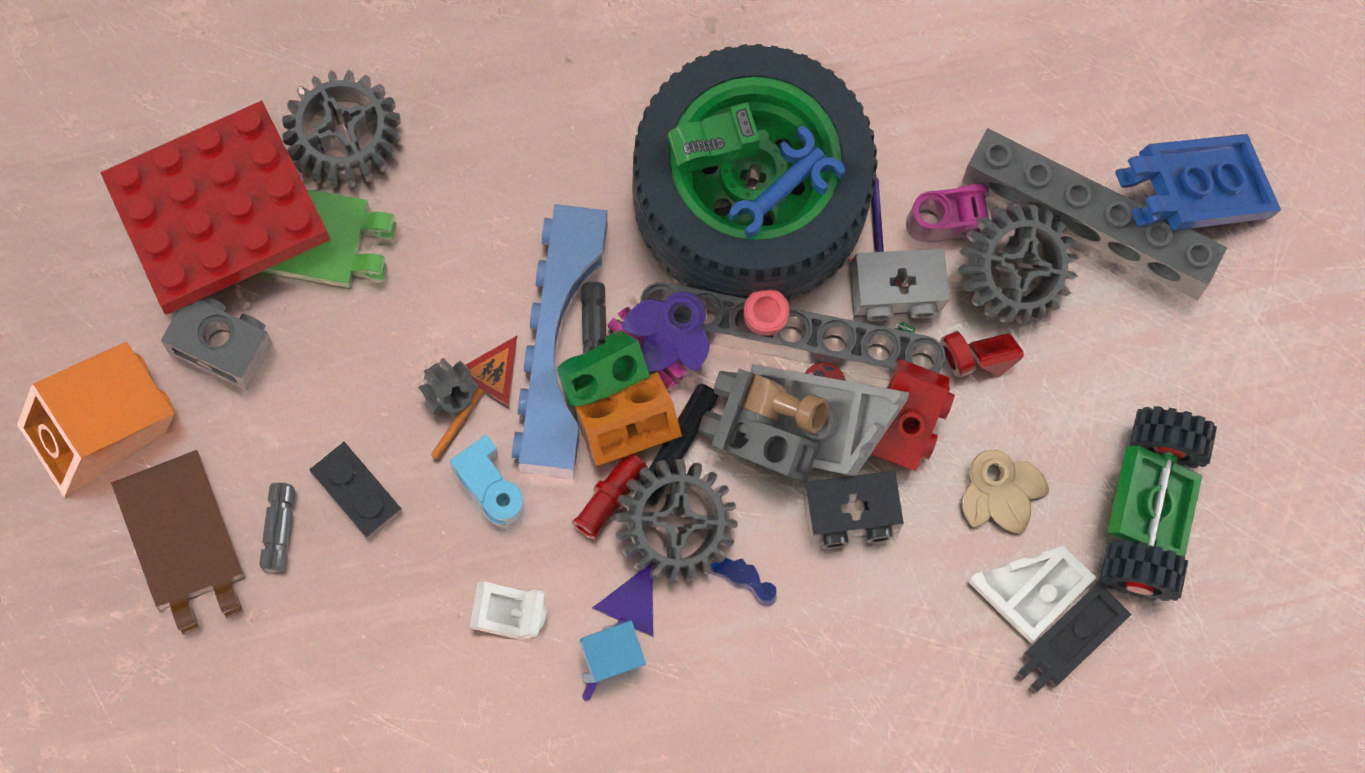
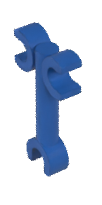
(806, 162)

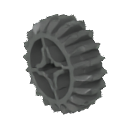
(327, 138)
(1014, 281)
(674, 541)

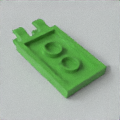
(338, 259)

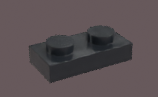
(355, 490)

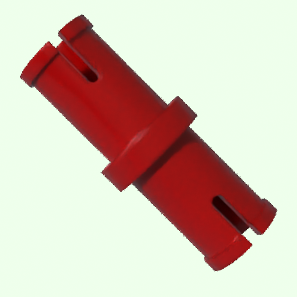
(604, 501)

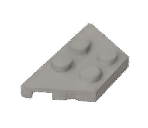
(854, 421)

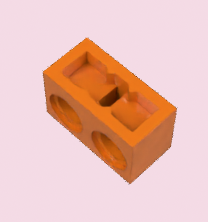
(629, 420)

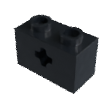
(872, 492)

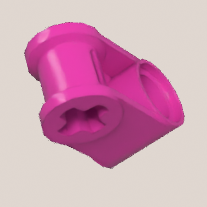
(955, 209)

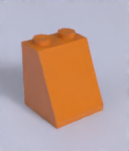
(94, 416)

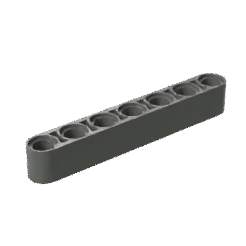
(814, 329)

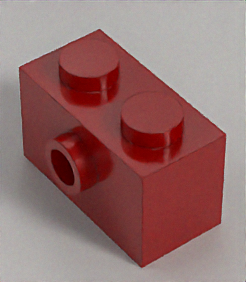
(911, 431)

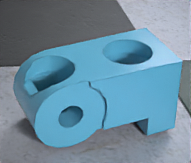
(495, 496)

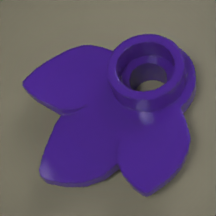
(665, 335)

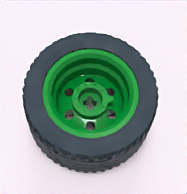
(809, 230)

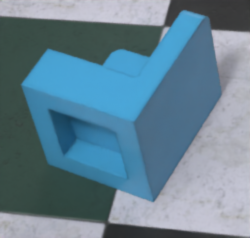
(611, 651)

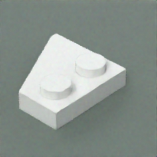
(1034, 589)

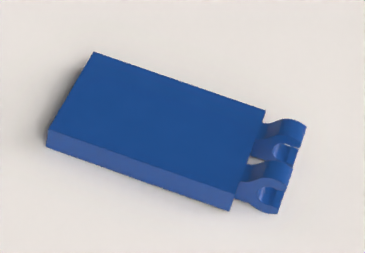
(1201, 183)

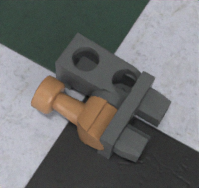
(751, 420)

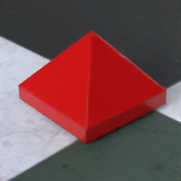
(997, 353)

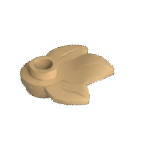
(1006, 497)

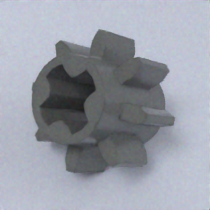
(447, 387)

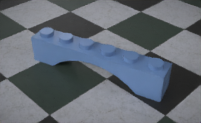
(574, 254)

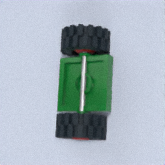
(1156, 503)

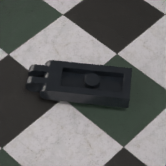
(1074, 637)

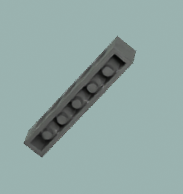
(1094, 214)

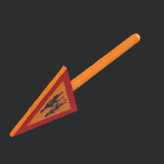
(494, 376)

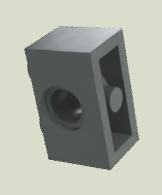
(233, 361)

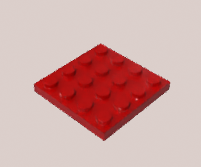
(214, 207)

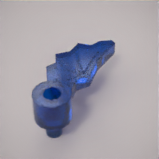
(746, 575)

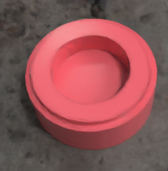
(766, 312)

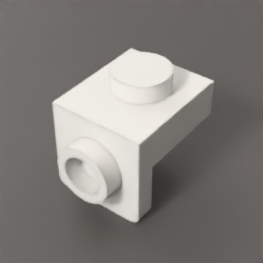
(508, 611)

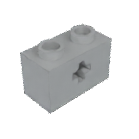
(919, 269)

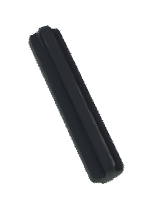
(689, 422)

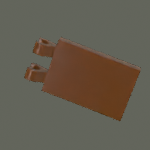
(180, 537)

